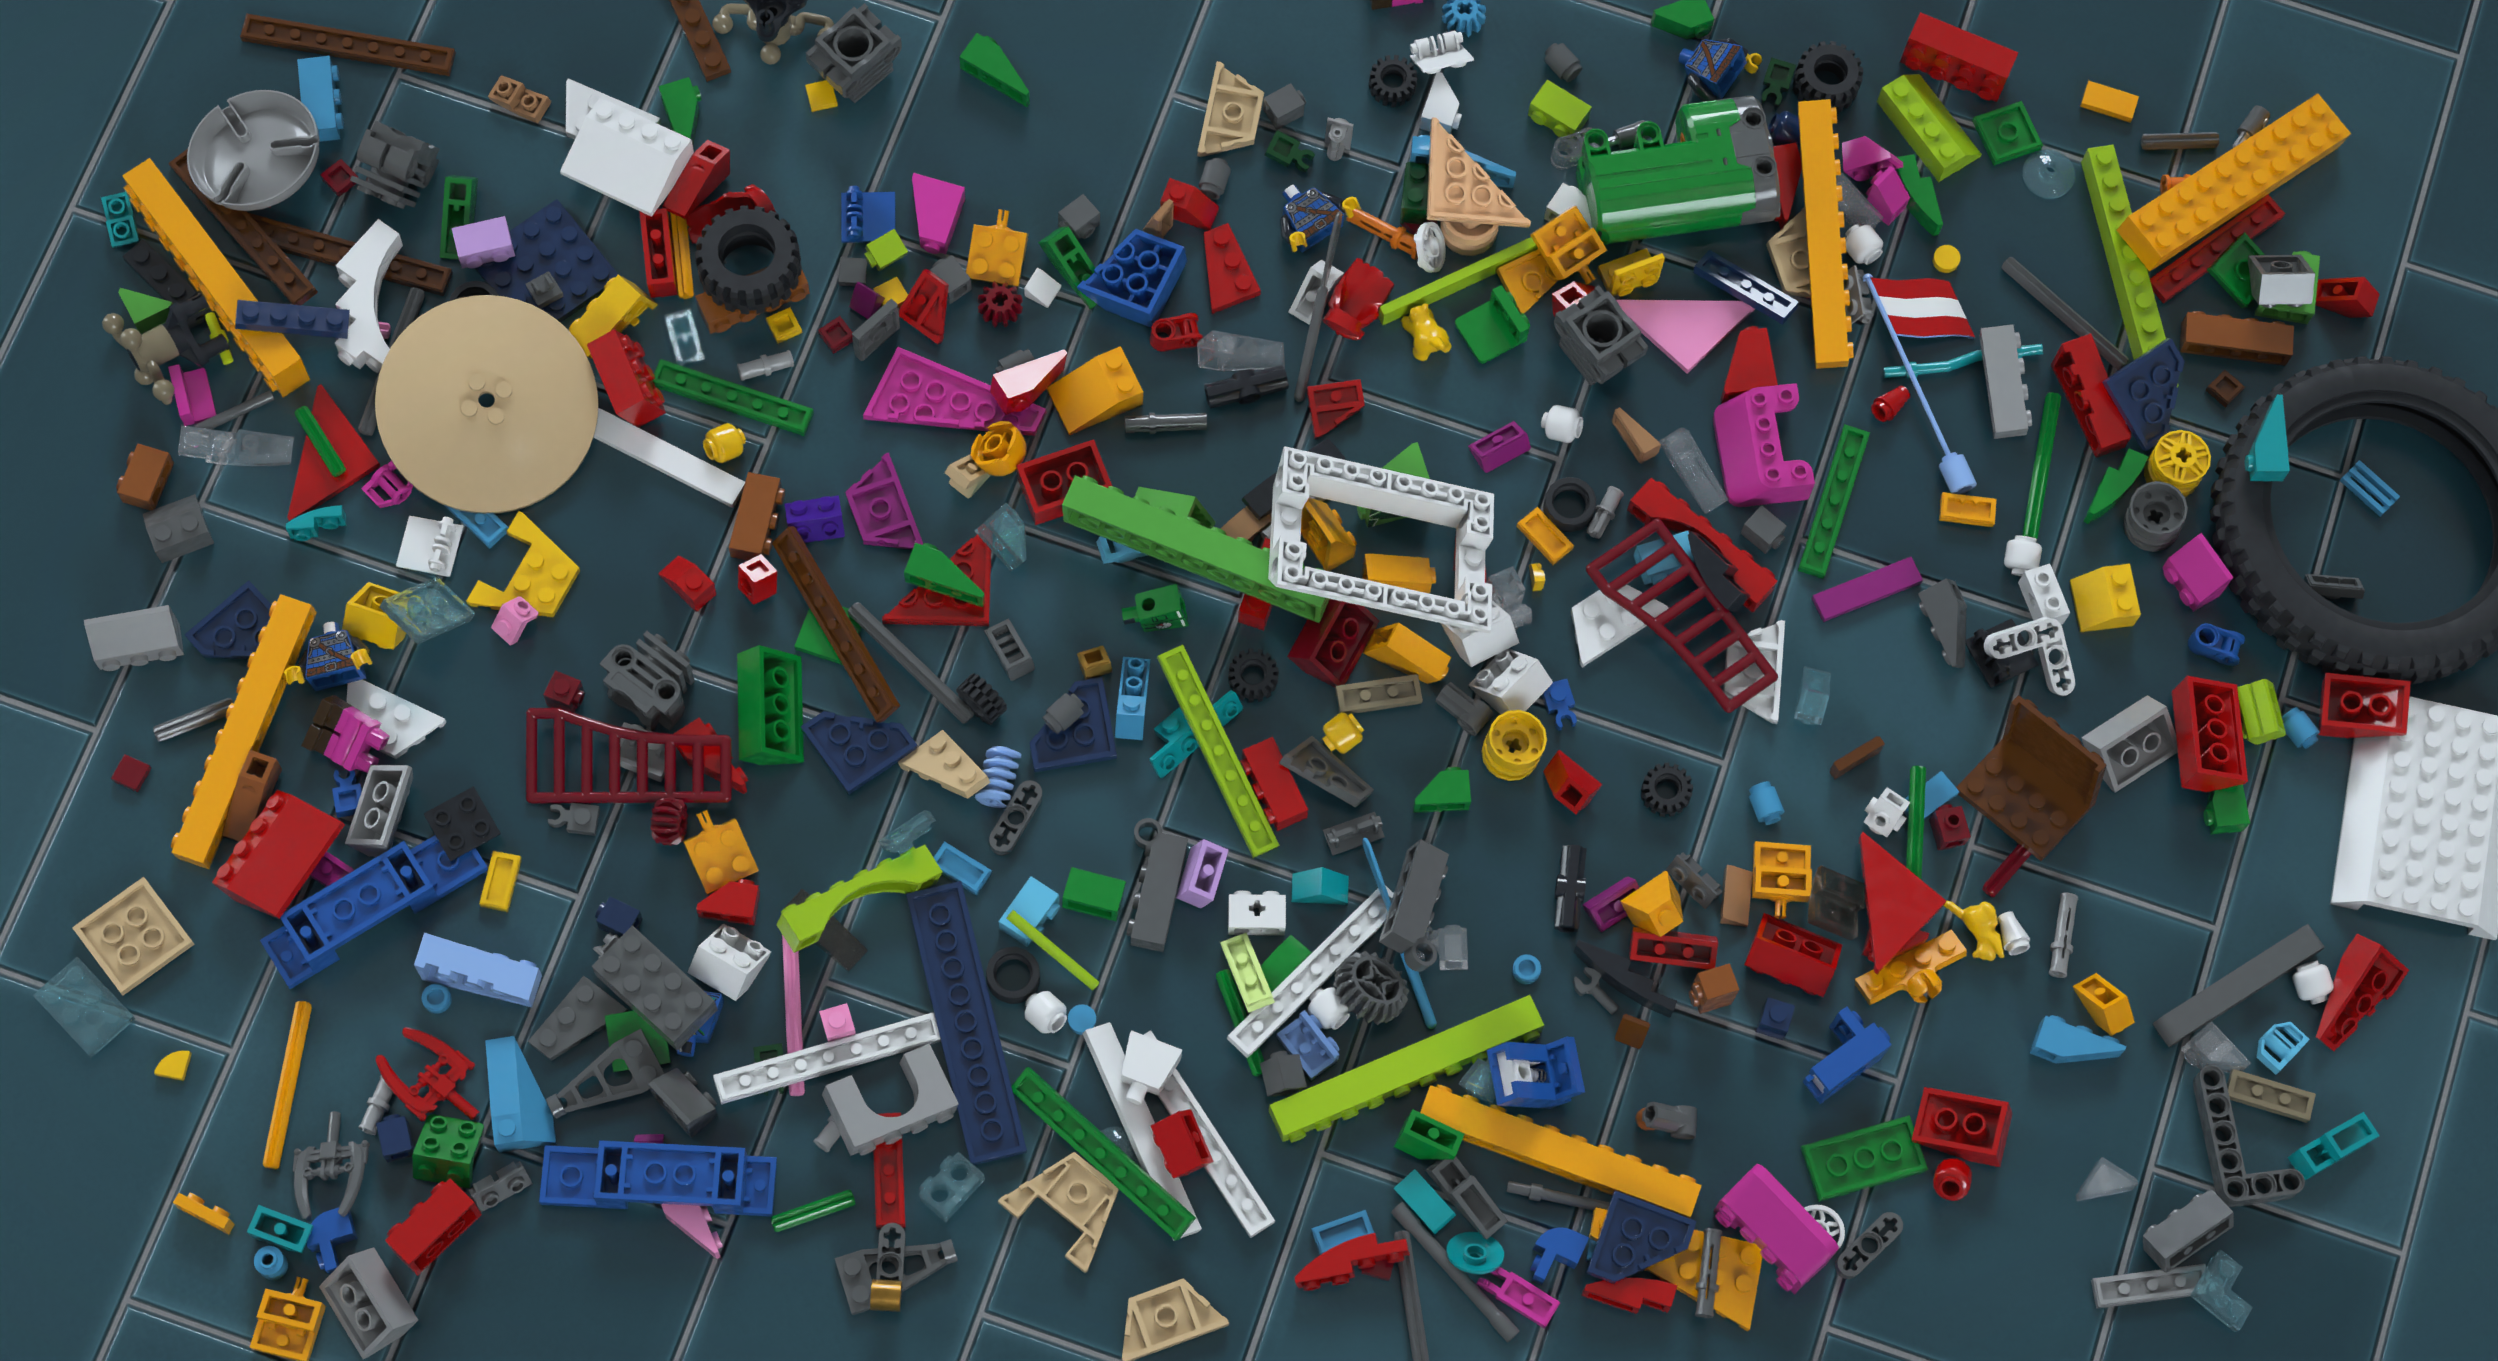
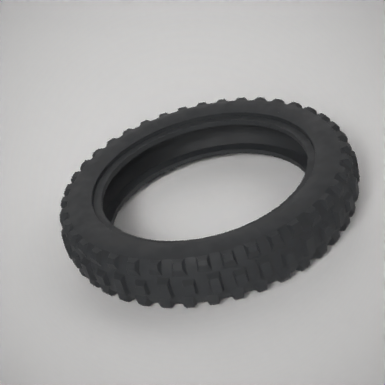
(2271, 585)

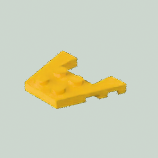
(541, 577)

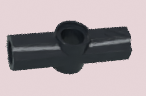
(1246, 386)
(1570, 888)

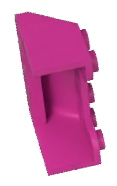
(1752, 449)
(1778, 1227)

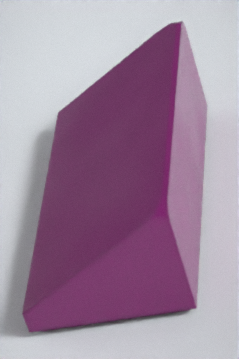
(1500, 446)
(1606, 907)

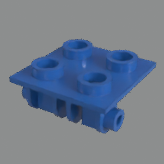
(866, 215)

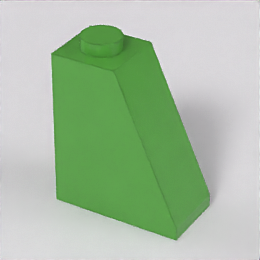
(2295, 314)
(1181, 504)

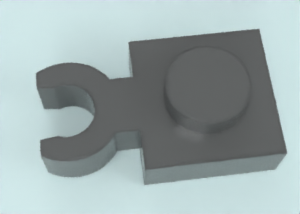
(579, 819)

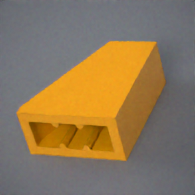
(1399, 571)
(1408, 653)
(1655, 906)

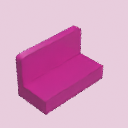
(192, 395)

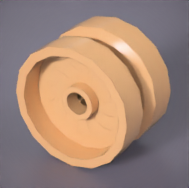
(1468, 238)

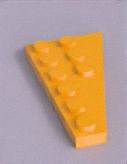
(1736, 1274)

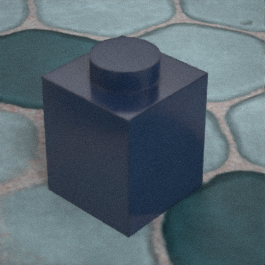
(617, 917)
(1775, 1018)
(395, 1138)

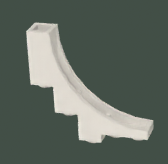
(363, 274)

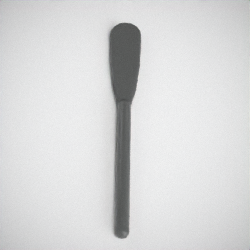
(1317, 314)

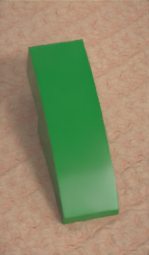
(1922, 200)
(2116, 484)

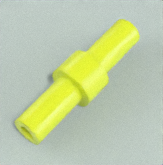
(215, 330)

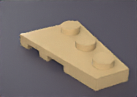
(946, 764)

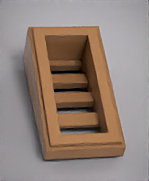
(1161, 221)
(1638, 440)

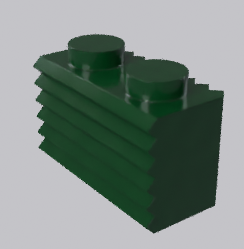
(1415, 193)

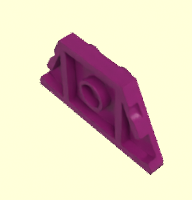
(882, 508)

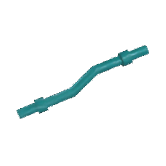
(1946, 366)

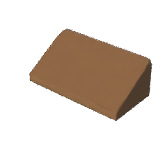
(1736, 896)

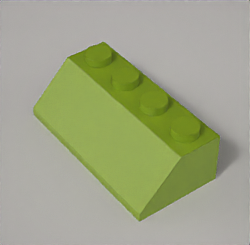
(1927, 125)

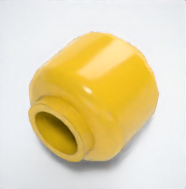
(724, 443)
(1342, 733)

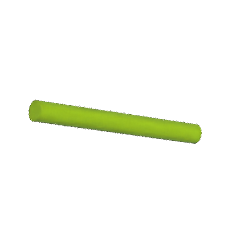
(1052, 950)

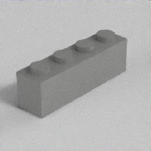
(2004, 381)

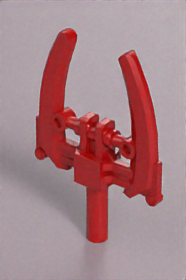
(440, 1085)

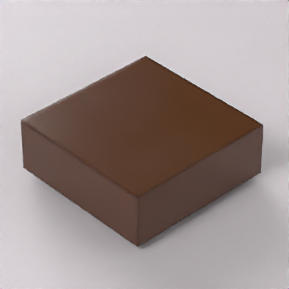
(2225, 388)

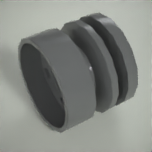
(2161, 504)

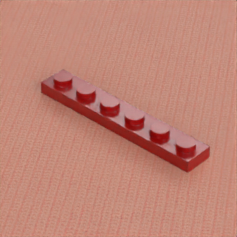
(2198, 259)

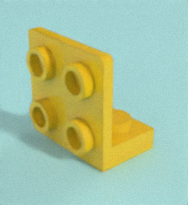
(1631, 272)

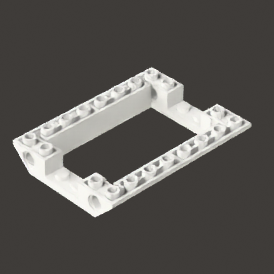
(1395, 493)

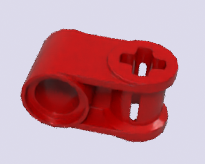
(1181, 330)

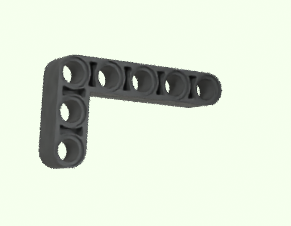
(2231, 1149)

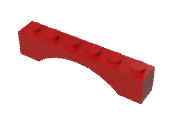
(1656, 502)

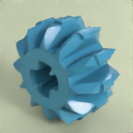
(1464, 15)

